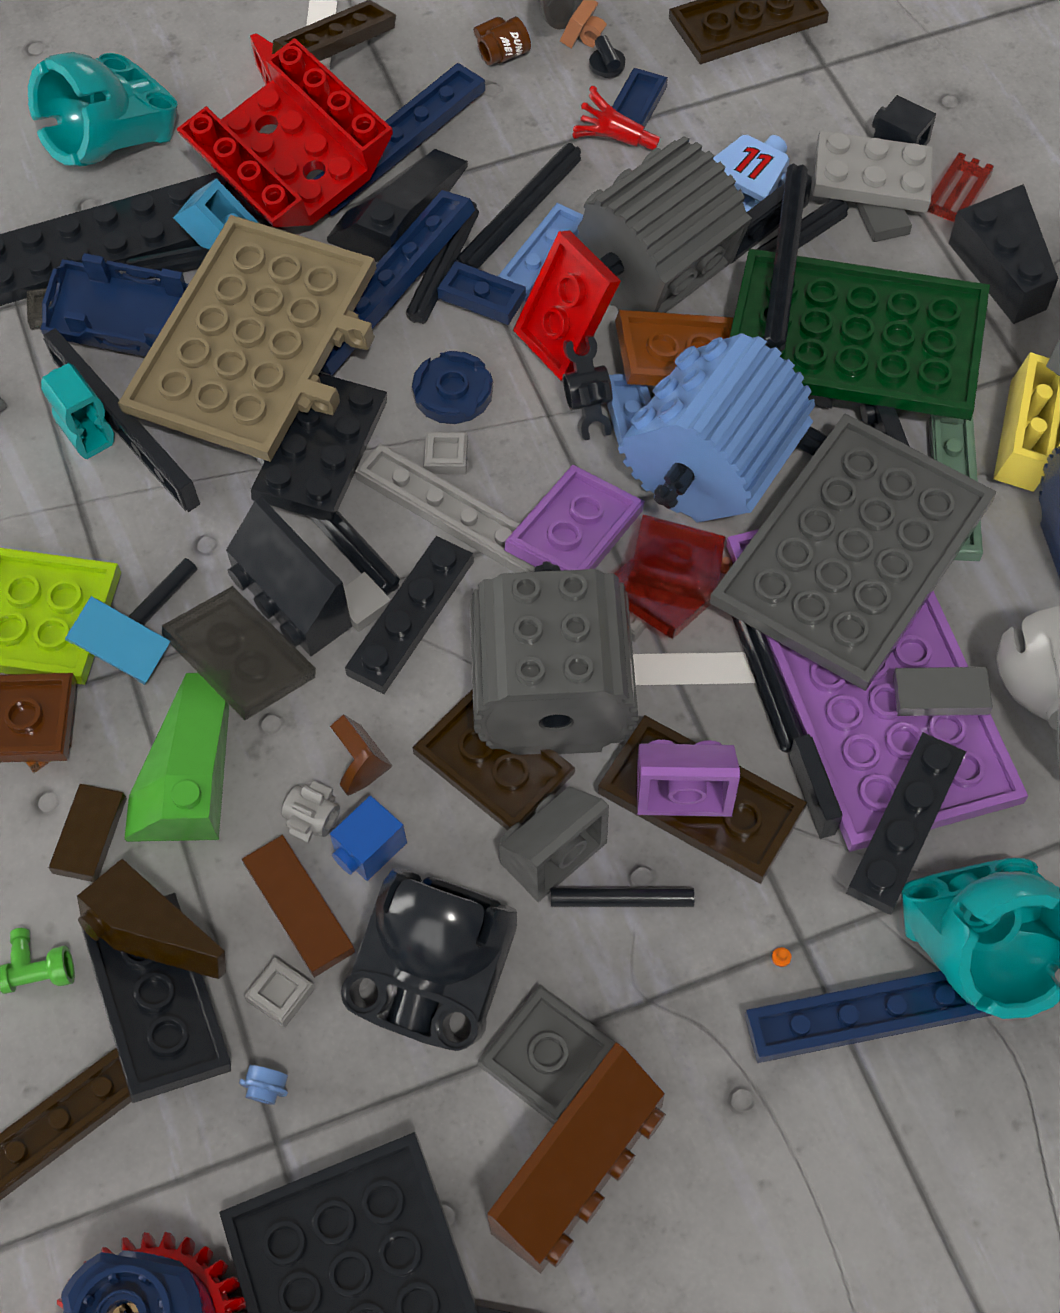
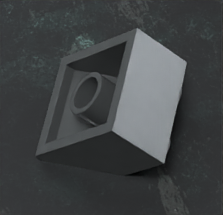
(555, 840)

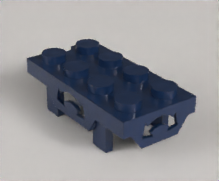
(108, 308)

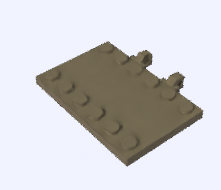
(253, 339)

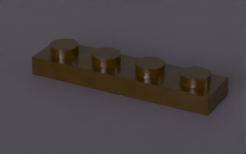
(341, 30)

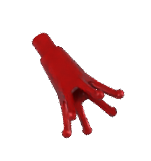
(613, 124)

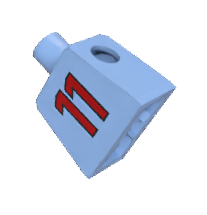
(755, 166)

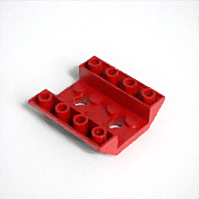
(317, 129)

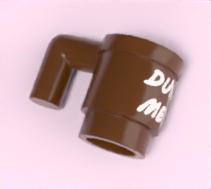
(502, 39)

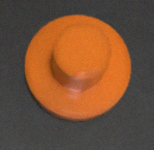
(781, 957)

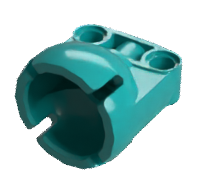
(97, 106)
(990, 934)

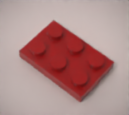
(565, 302)

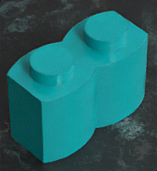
(77, 410)

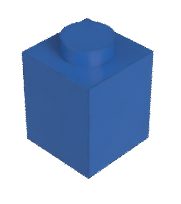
(367, 839)

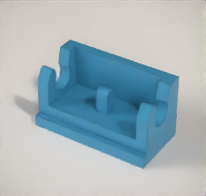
(117, 640)

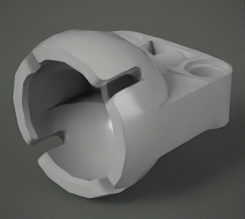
(1034, 673)

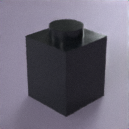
(904, 122)

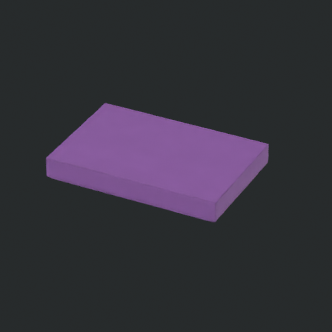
(575, 523)

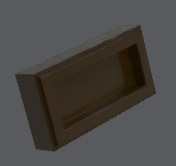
(87, 833)

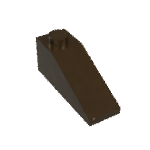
(144, 923)

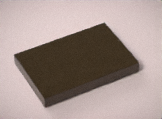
(495, 780)

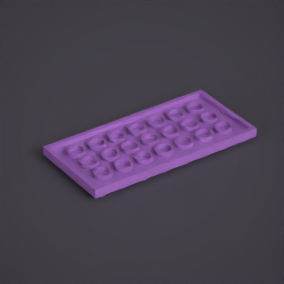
(870, 746)

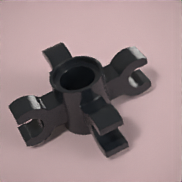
(587, 387)

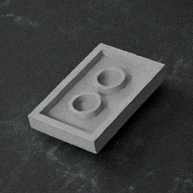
(873, 171)

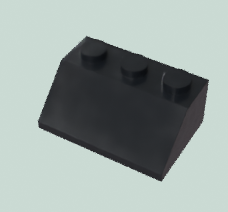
(288, 580)

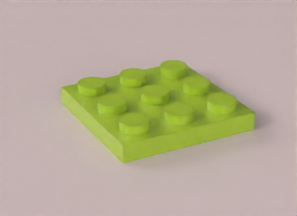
(40, 605)

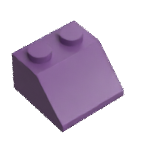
(687, 779)

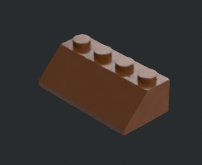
(577, 1160)

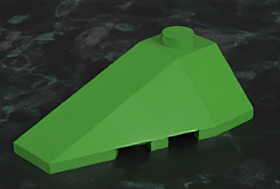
(184, 772)

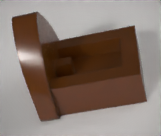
(368, 759)

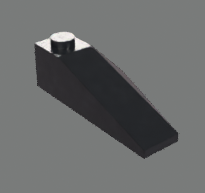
(389, 211)

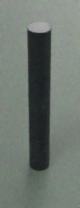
(163, 592)
(622, 897)

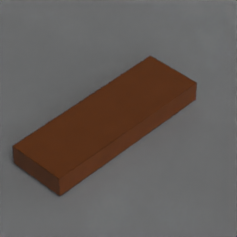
(298, 906)

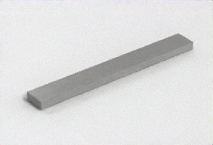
(449, 509)

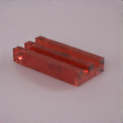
(970, 169)

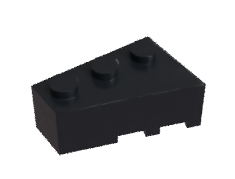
(1007, 250)

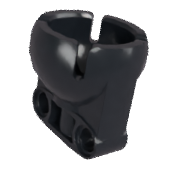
(431, 955)

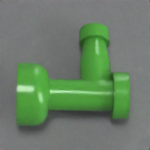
(56, 967)

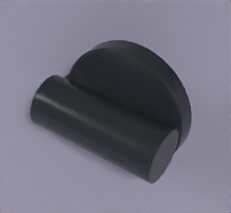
(606, 60)

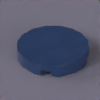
(452, 387)

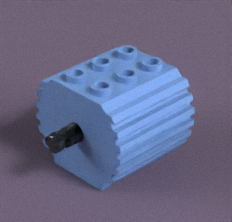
(718, 428)

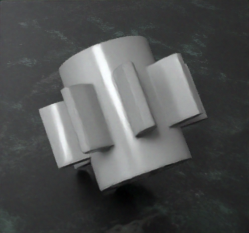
(310, 811)

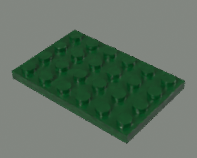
(875, 332)

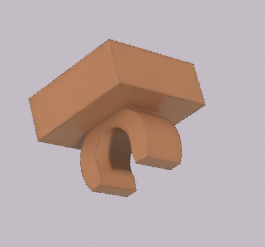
(583, 25)

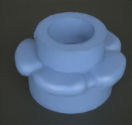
(264, 1084)

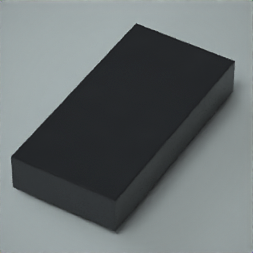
(815, 786)

